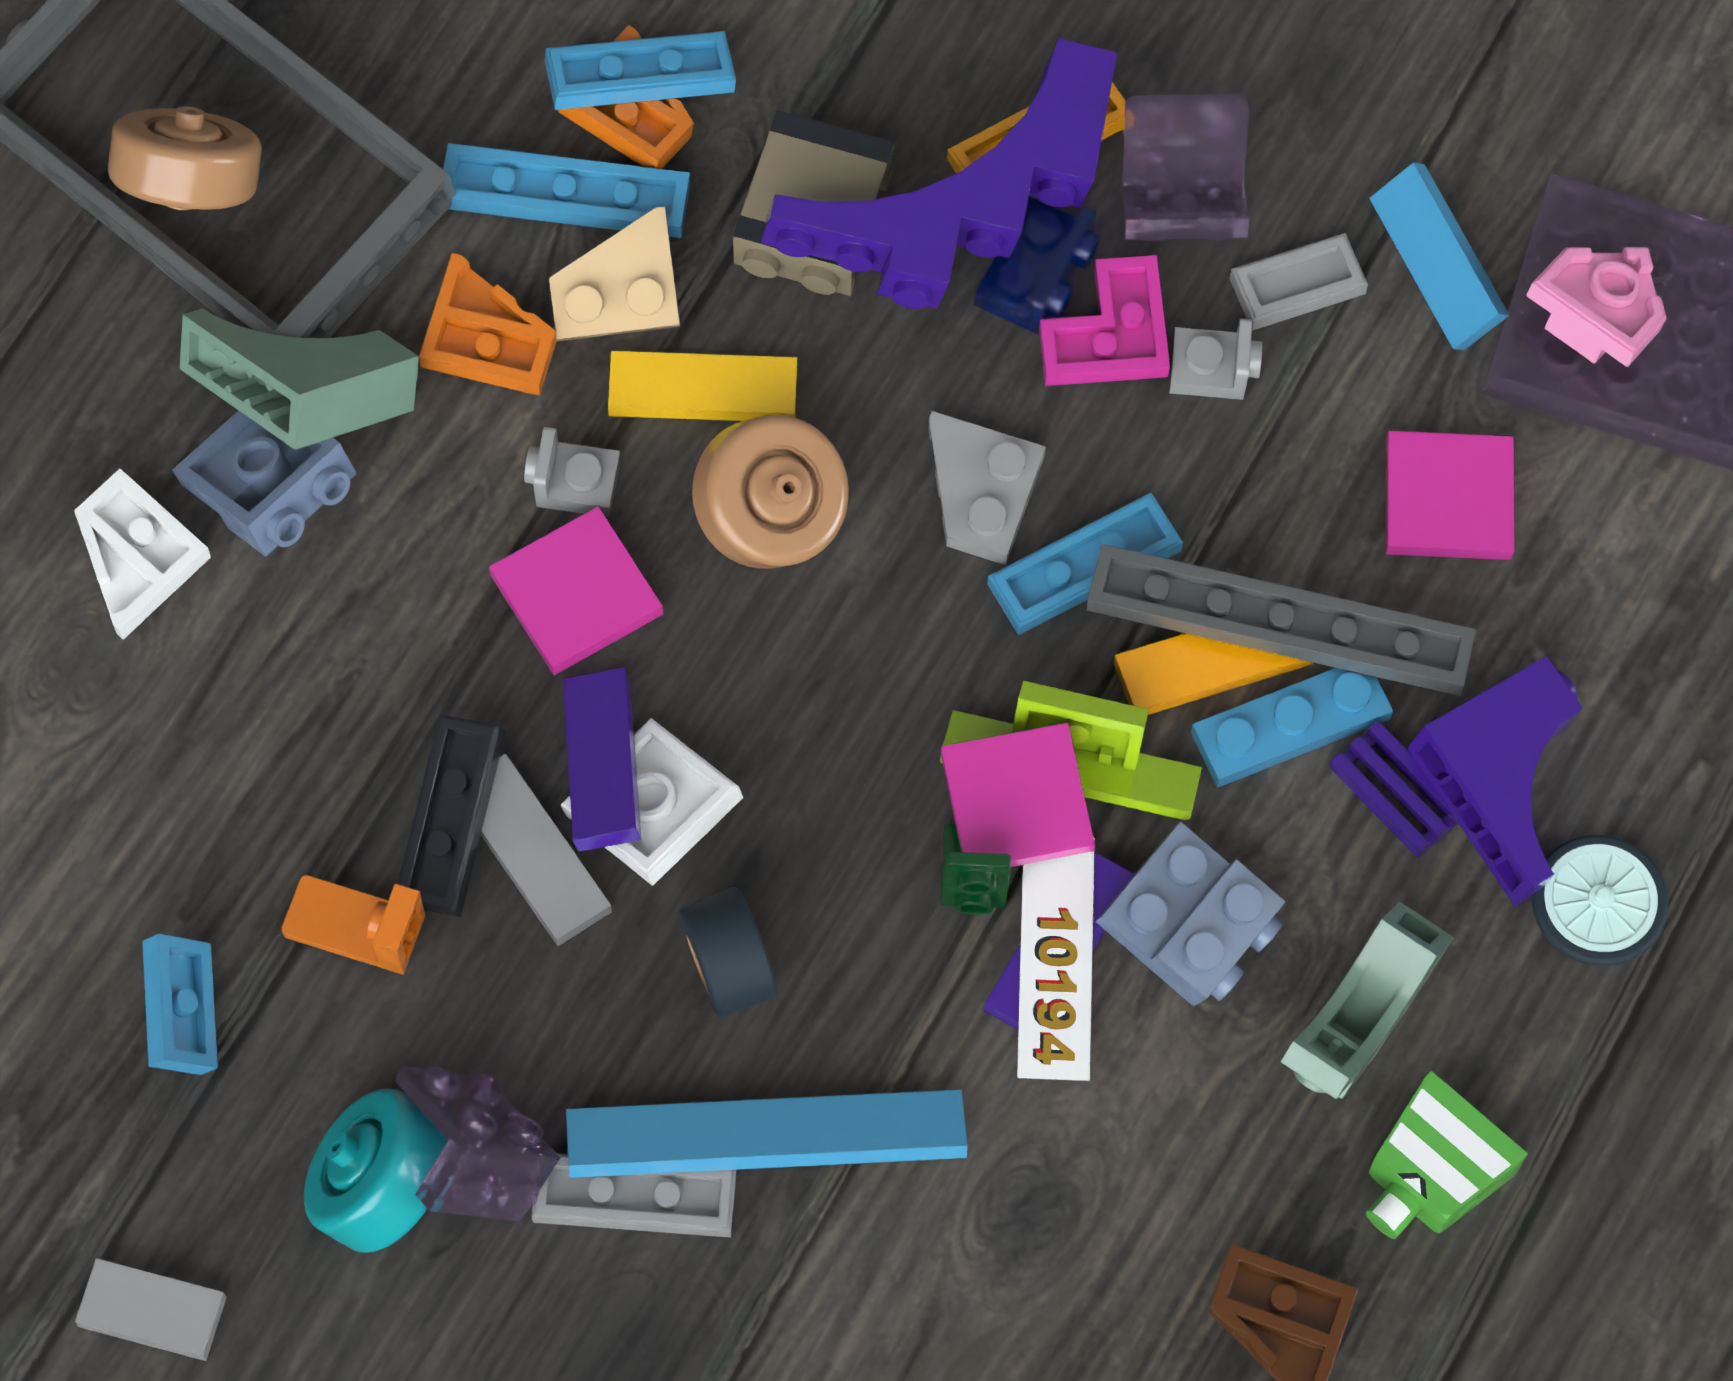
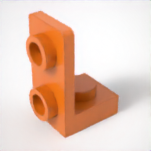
(356, 922)

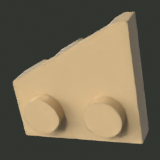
(618, 284)

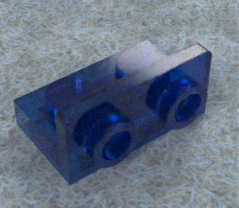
(1038, 273)

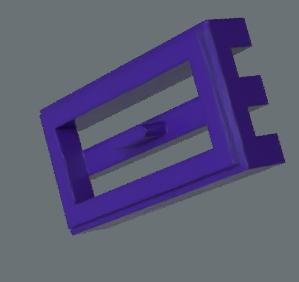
(1399, 756)

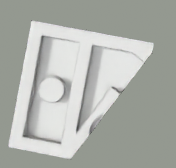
(136, 550)

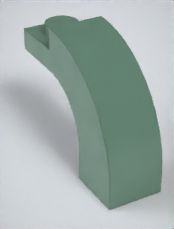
(1367, 1003)

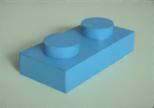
(179, 1004)

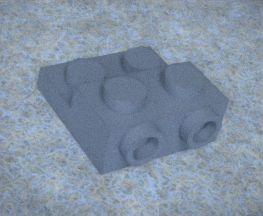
(263, 483)
(1193, 916)

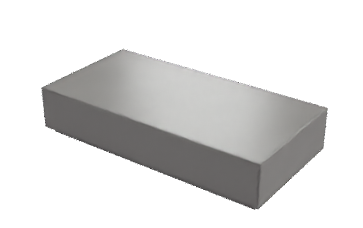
(1298, 281)
(151, 1309)

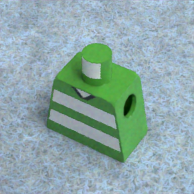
(1439, 1161)

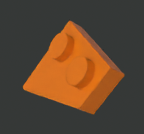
(640, 130)
(485, 334)

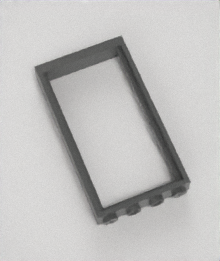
(355, 272)

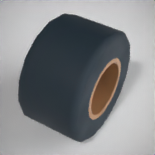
(728, 951)

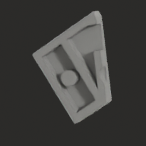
(982, 484)

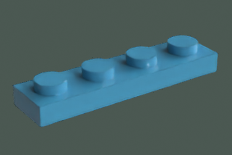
(563, 188)

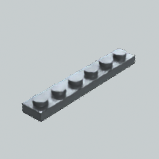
(1281, 620)

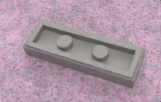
(540, 858)
(642, 1202)

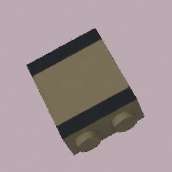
(815, 164)

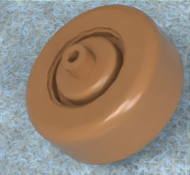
(184, 158)
(770, 492)

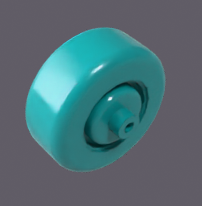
(370, 1170)

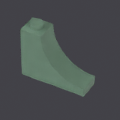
(300, 385)

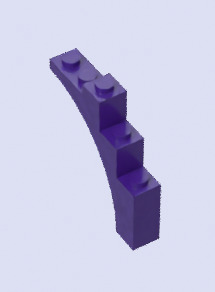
(981, 208)

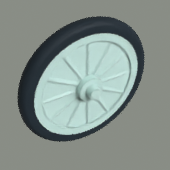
(1602, 901)

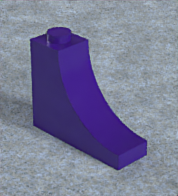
(1486, 764)

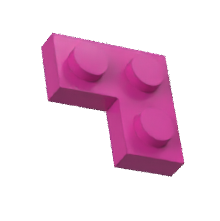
(1122, 340)

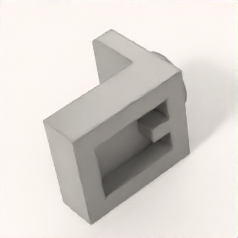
(1214, 361)
(572, 475)

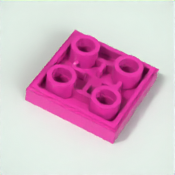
(1449, 495)
(576, 590)
(1019, 795)

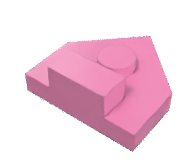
(1601, 301)

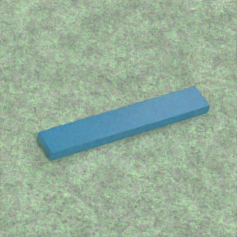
(766, 1133)

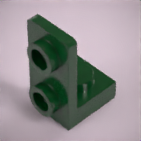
(972, 880)

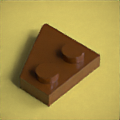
(1282, 1314)

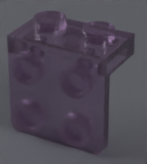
(1184, 167)
(492, 1153)

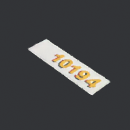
(1056, 968)

